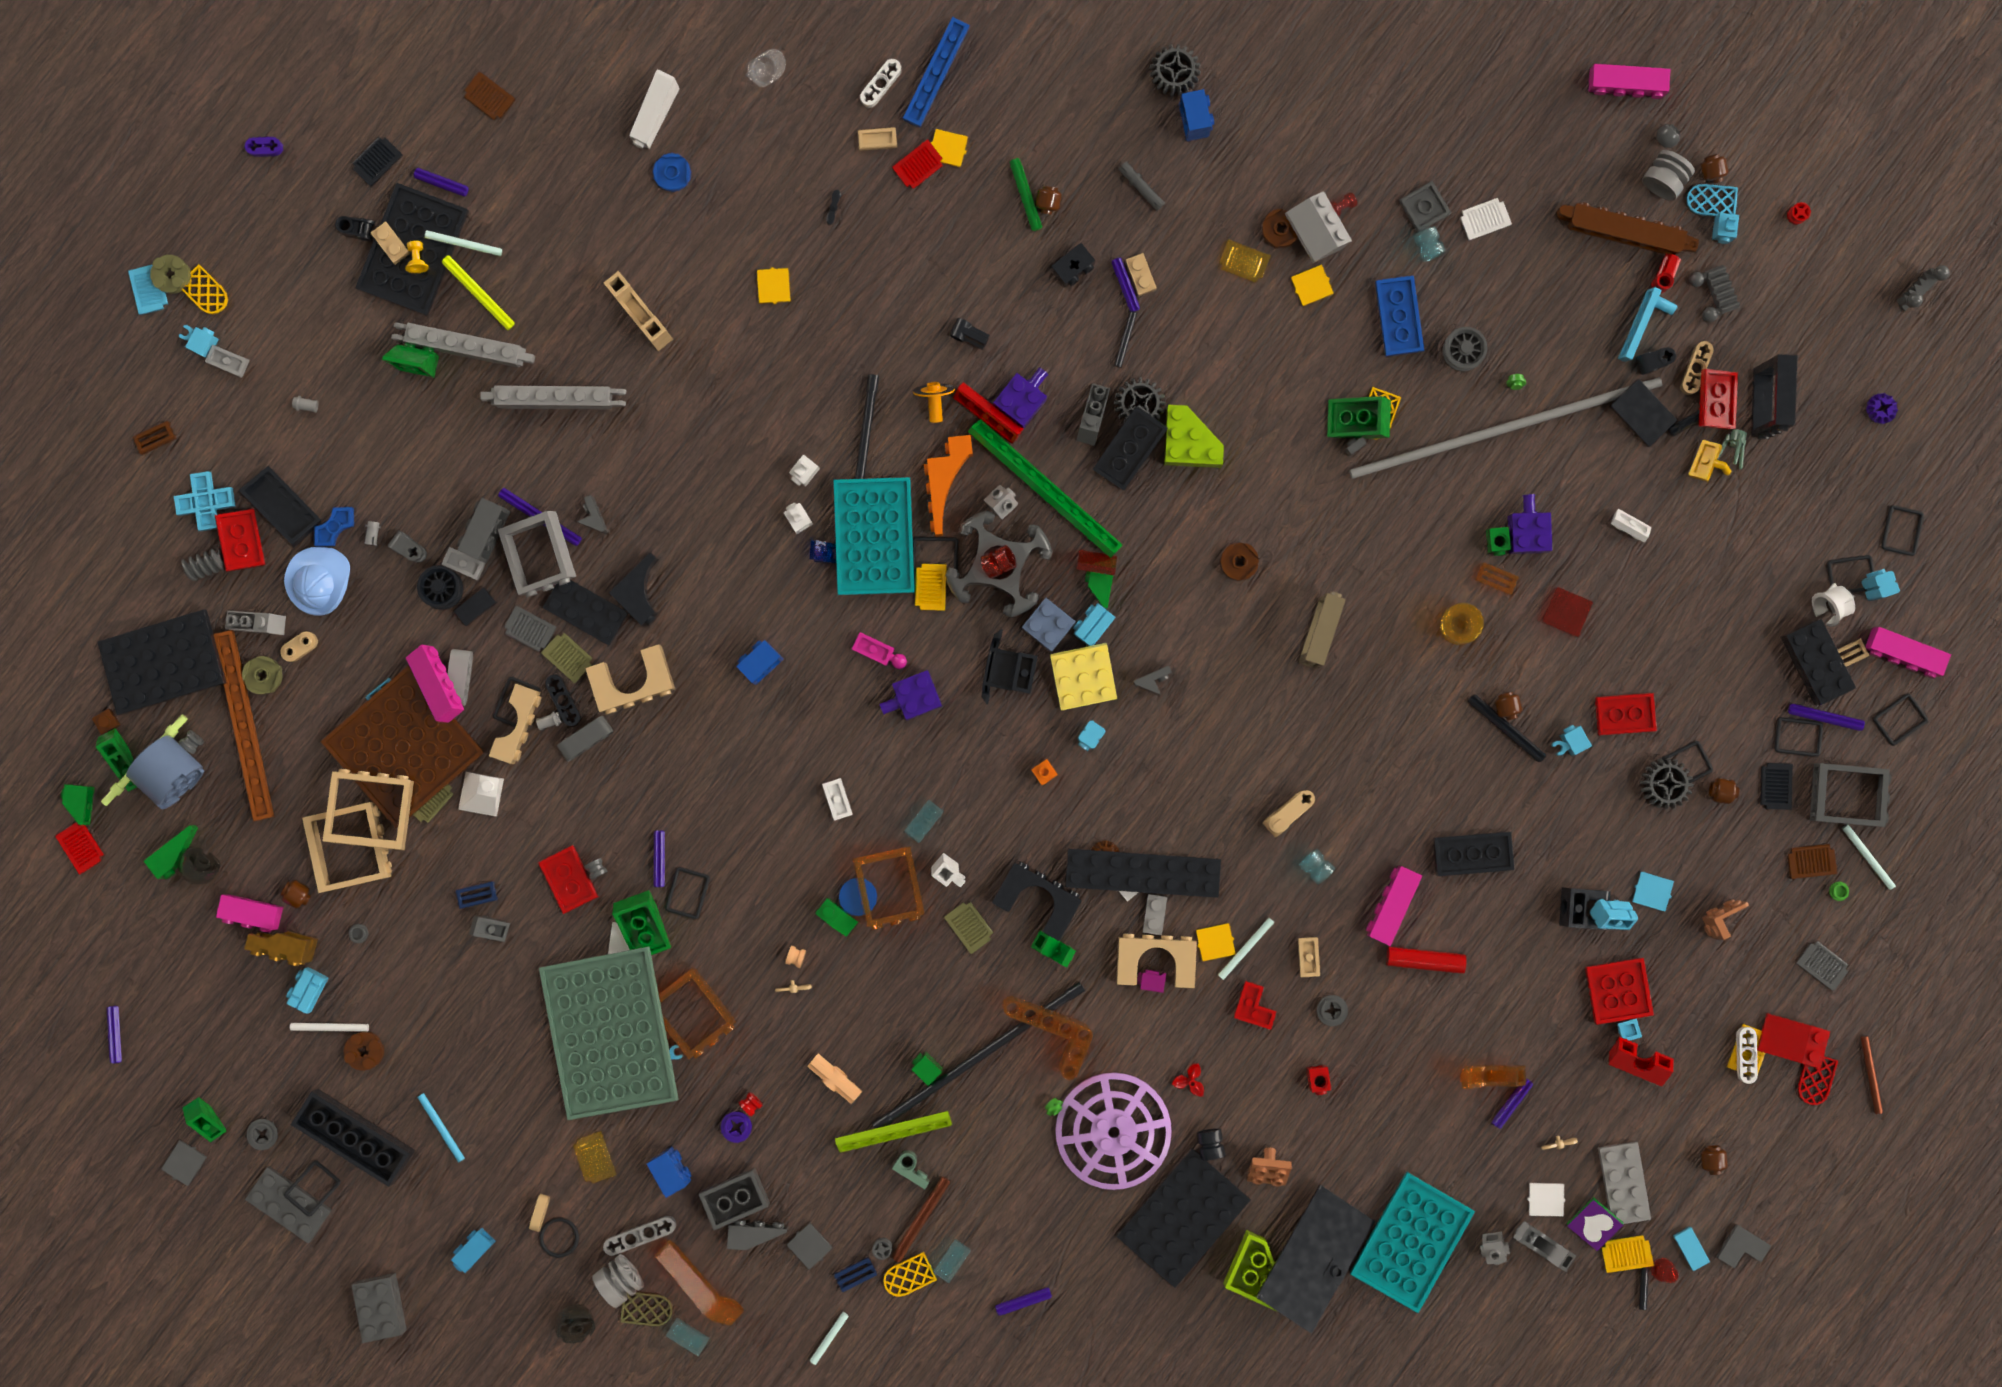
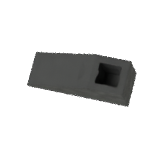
(1093, 414)
(748, 1235)

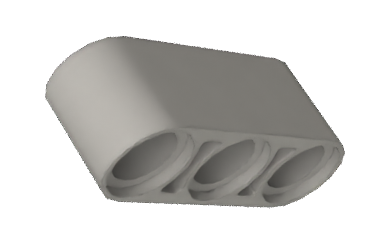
(460, 672)

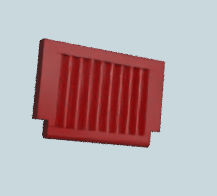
(918, 164)
(80, 847)

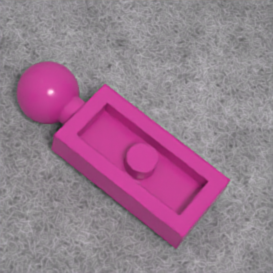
(878, 651)

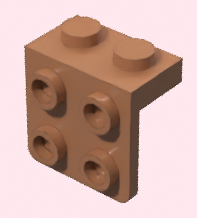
(1714, 921)

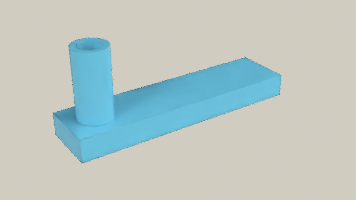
(1650, 300)

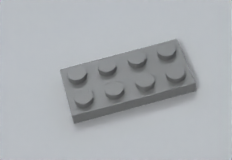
(1624, 1182)

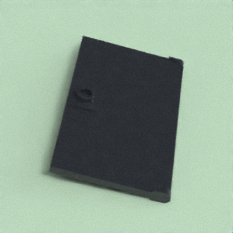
(1315, 1259)

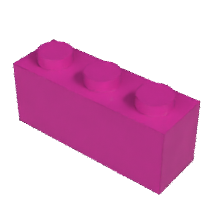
(249, 913)

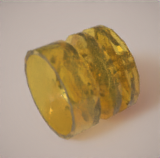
(1473, 624)

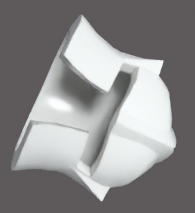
(1839, 600)

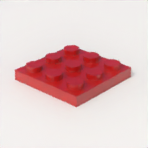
(1619, 991)

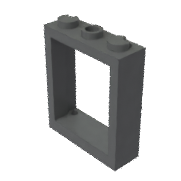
(1819, 795)

